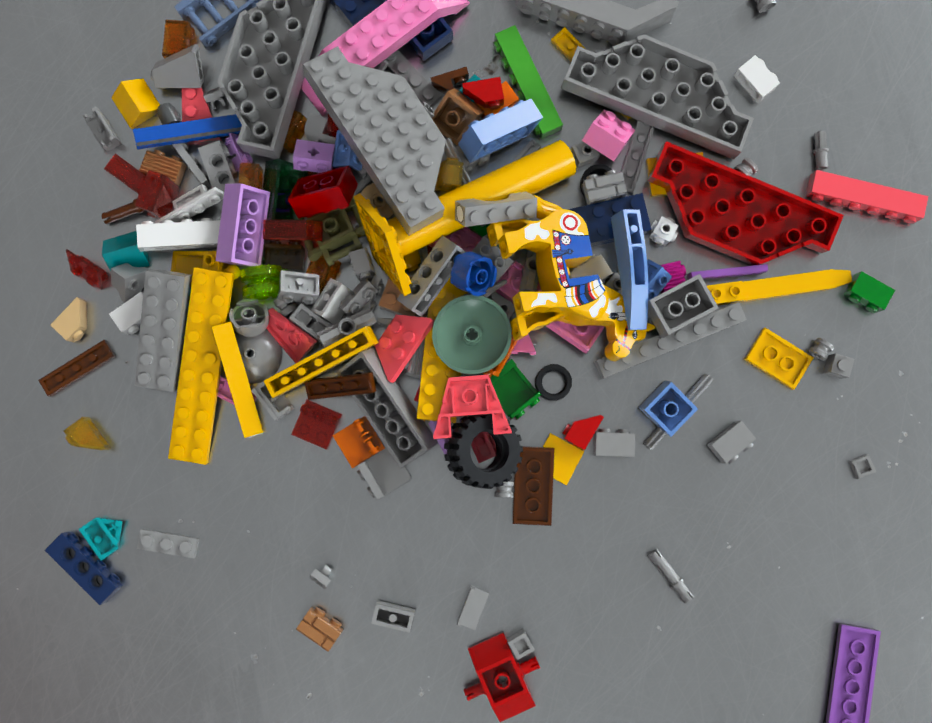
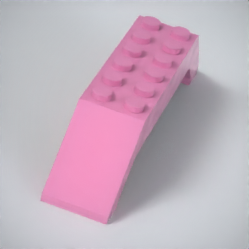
(385, 32)

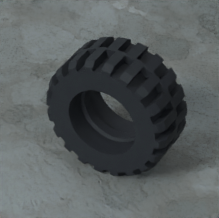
(460, 459)

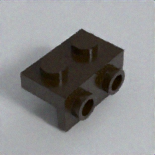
(288, 256)

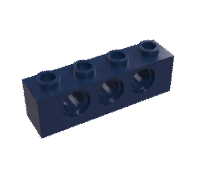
(73, 566)

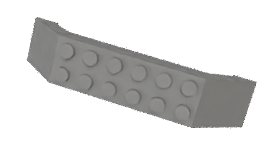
(602, 17)

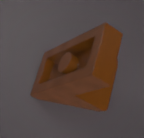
(445, 81)

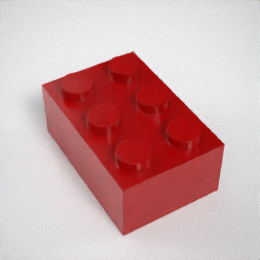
(323, 192)

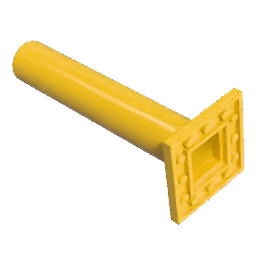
(530, 173)

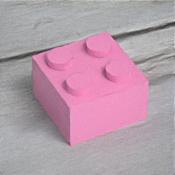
(608, 134)

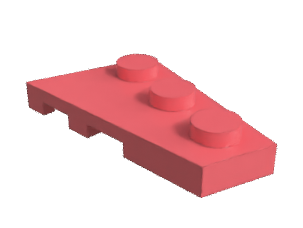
(195, 107)

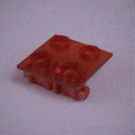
(83, 267)
(316, 424)

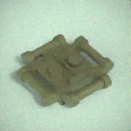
(336, 232)

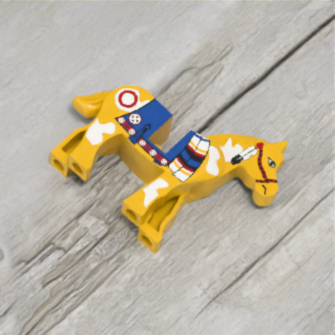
(562, 244)

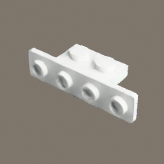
(193, 203)

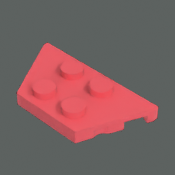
(401, 342)

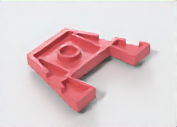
(468, 398)

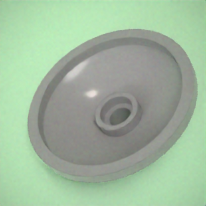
(265, 359)

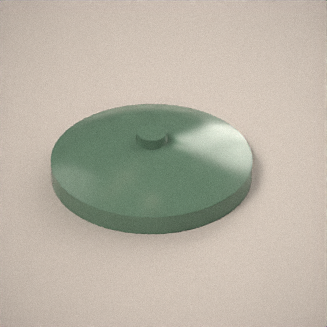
(472, 334)

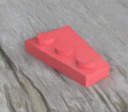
(289, 336)

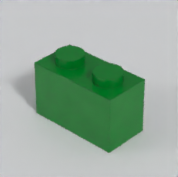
(869, 292)

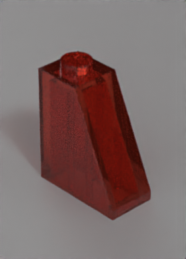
(125, 173)
(293, 230)

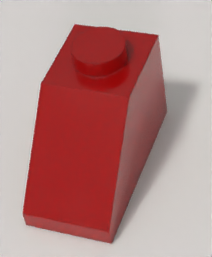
(485, 92)
(582, 431)

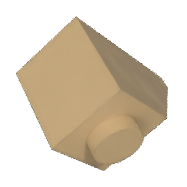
(72, 321)

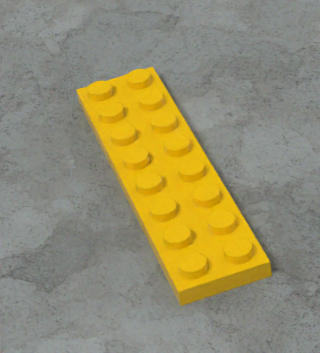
(434, 371)

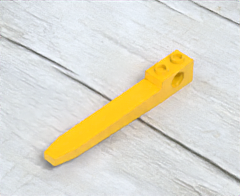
(778, 286)

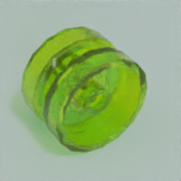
(261, 281)

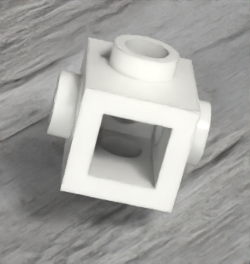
(659, 235)

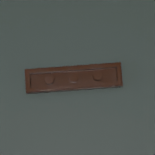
(77, 368)
(340, 386)

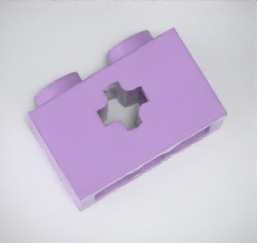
(313, 156)

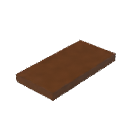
(534, 487)

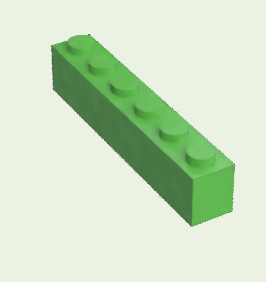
(527, 79)

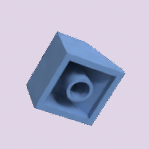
(668, 408)

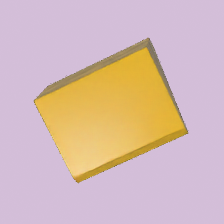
(135, 101)

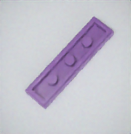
(730, 272)

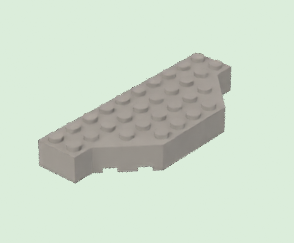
(267, 70)
(662, 90)
(386, 132)

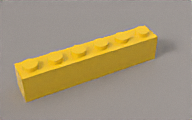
(321, 361)

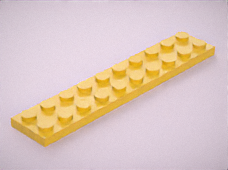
(200, 367)

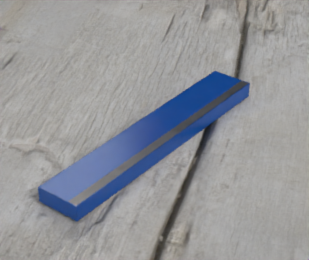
(186, 131)

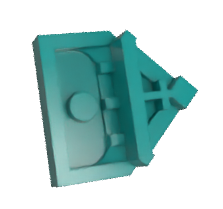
(102, 536)

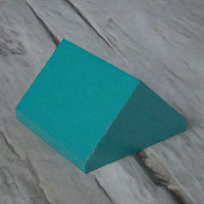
(124, 250)

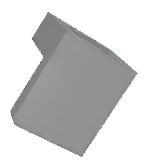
(520, 644)

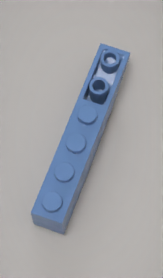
(632, 266)

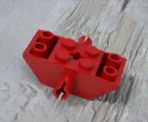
(495, 659)

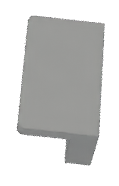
(472, 607)

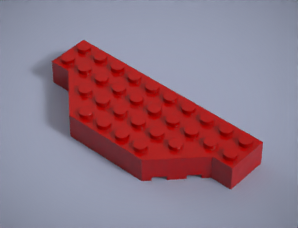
(739, 211)

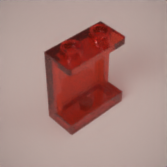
(157, 195)

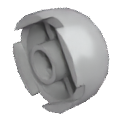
(249, 317)

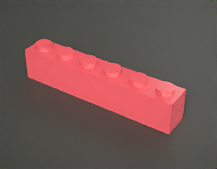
(866, 196)

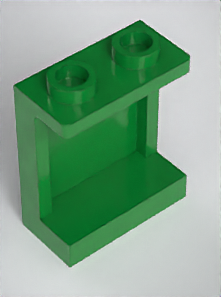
(514, 390)

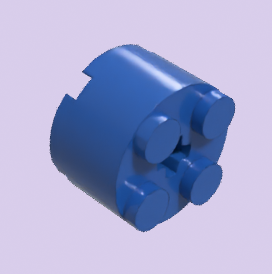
(473, 273)

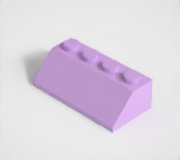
(242, 225)

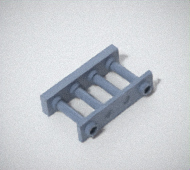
(187, 8)

